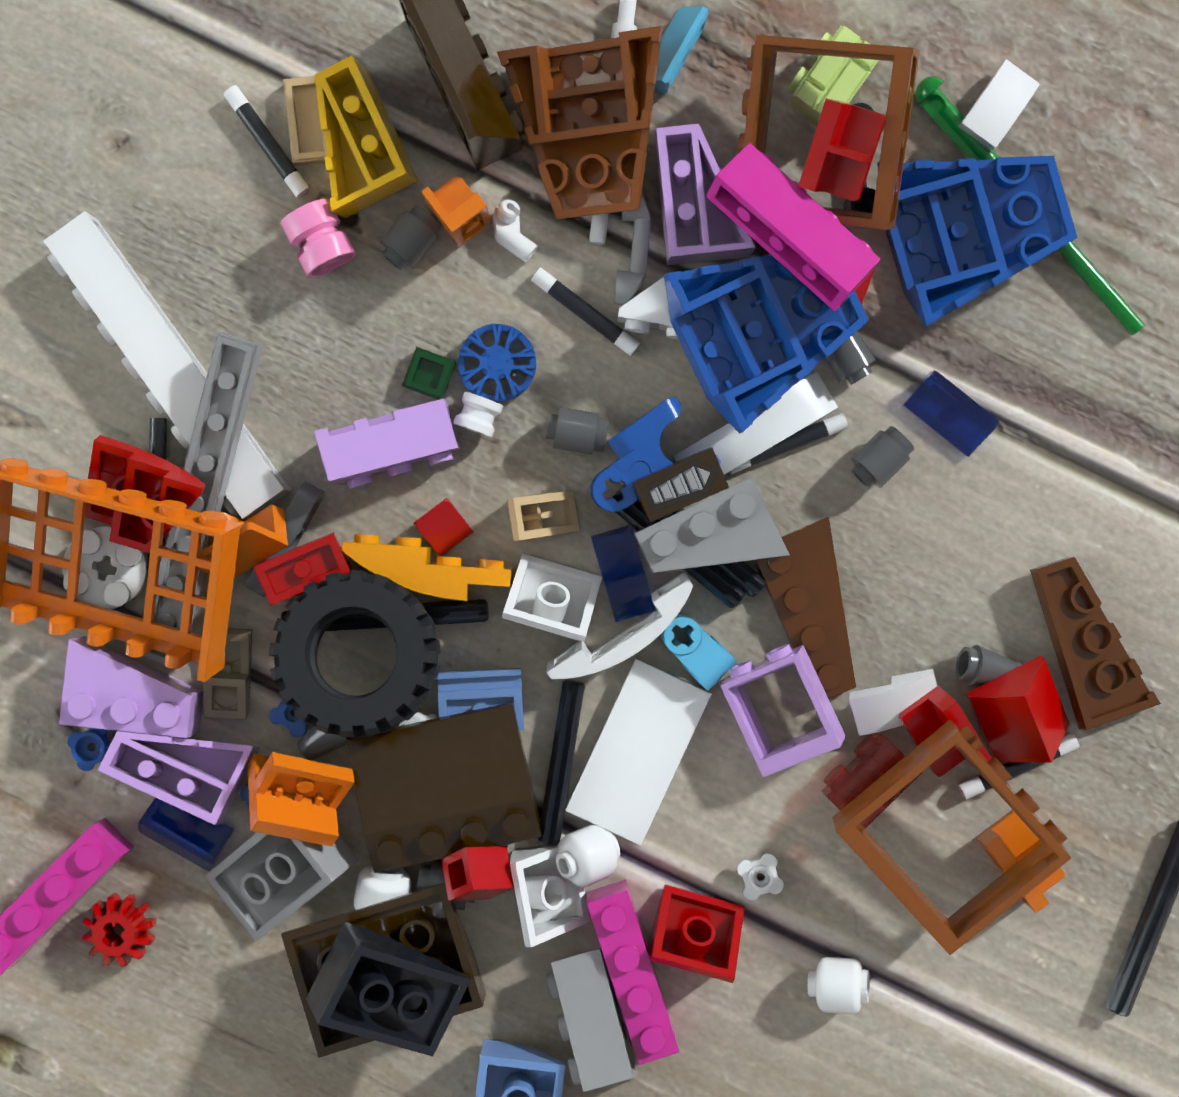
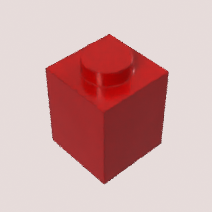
(477, 873)

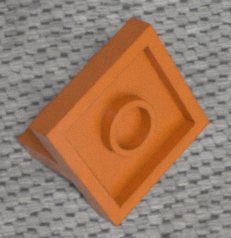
(296, 797)

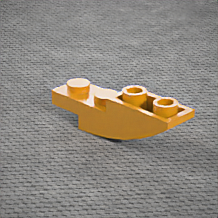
(410, 567)

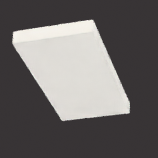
(638, 751)

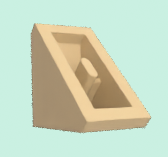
(543, 515)

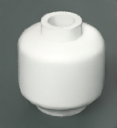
(587, 855)
(380, 886)
(839, 985)

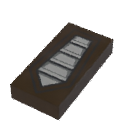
(680, 484)

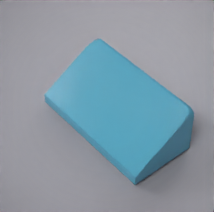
(678, 43)

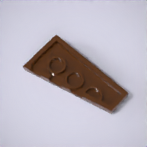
(811, 604)
(1093, 662)

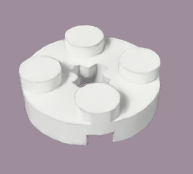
(116, 589)

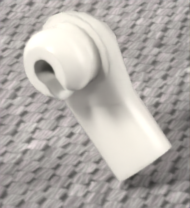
(507, 230)

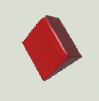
(443, 527)

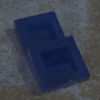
(623, 573)

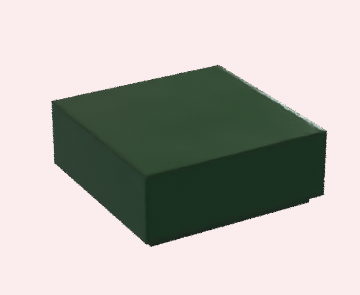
(429, 373)

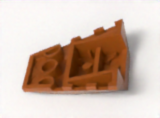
(588, 117)

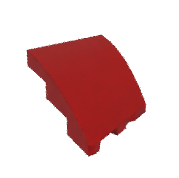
(135, 469)

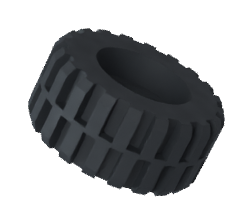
(298, 645)

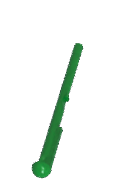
(948, 119)

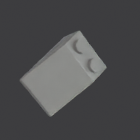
(275, 877)

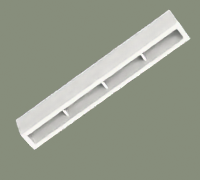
(155, 352)

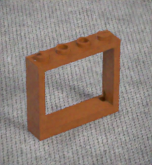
(757, 105)
(996, 897)

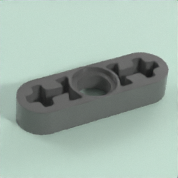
(297, 519)

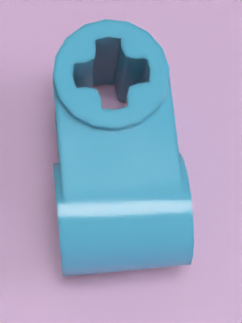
(700, 653)

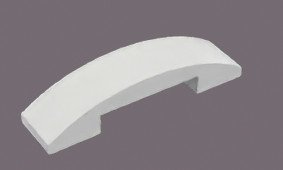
(794, 411)
(579, 661)

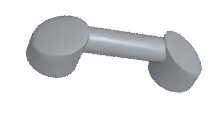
(630, 281)

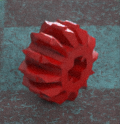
(107, 941)

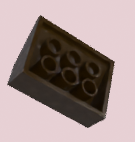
(463, 79)
(444, 787)
(417, 919)

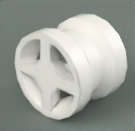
(478, 414)

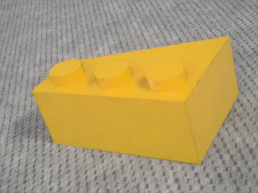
(360, 140)

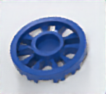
(497, 362)

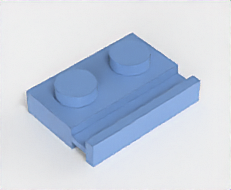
(480, 689)

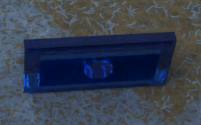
(951, 413)
(185, 833)

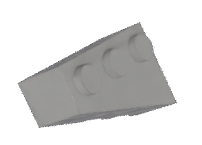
(714, 532)
(590, 1021)

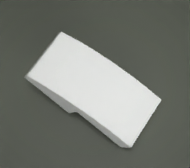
(999, 105)
(880, 707)

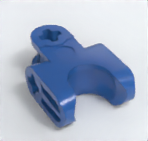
(637, 453)

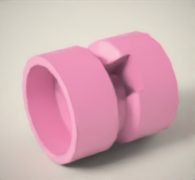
(316, 233)

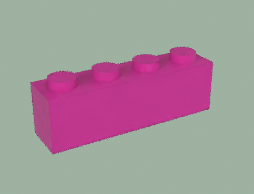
(792, 226)
(59, 890)
(632, 972)

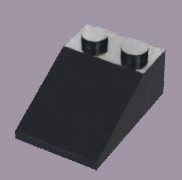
(385, 991)

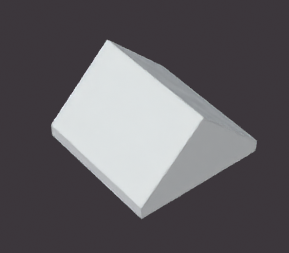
(552, 597)
(545, 898)

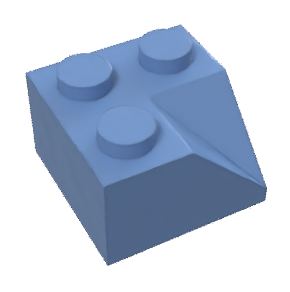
(518, 1071)

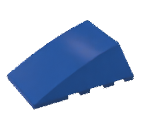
(974, 226)
(753, 332)

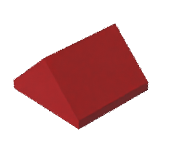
(1021, 714)
(696, 933)

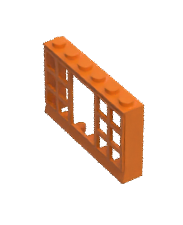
(103, 623)

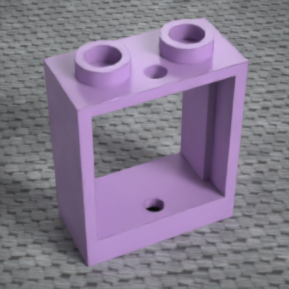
(796, 750)

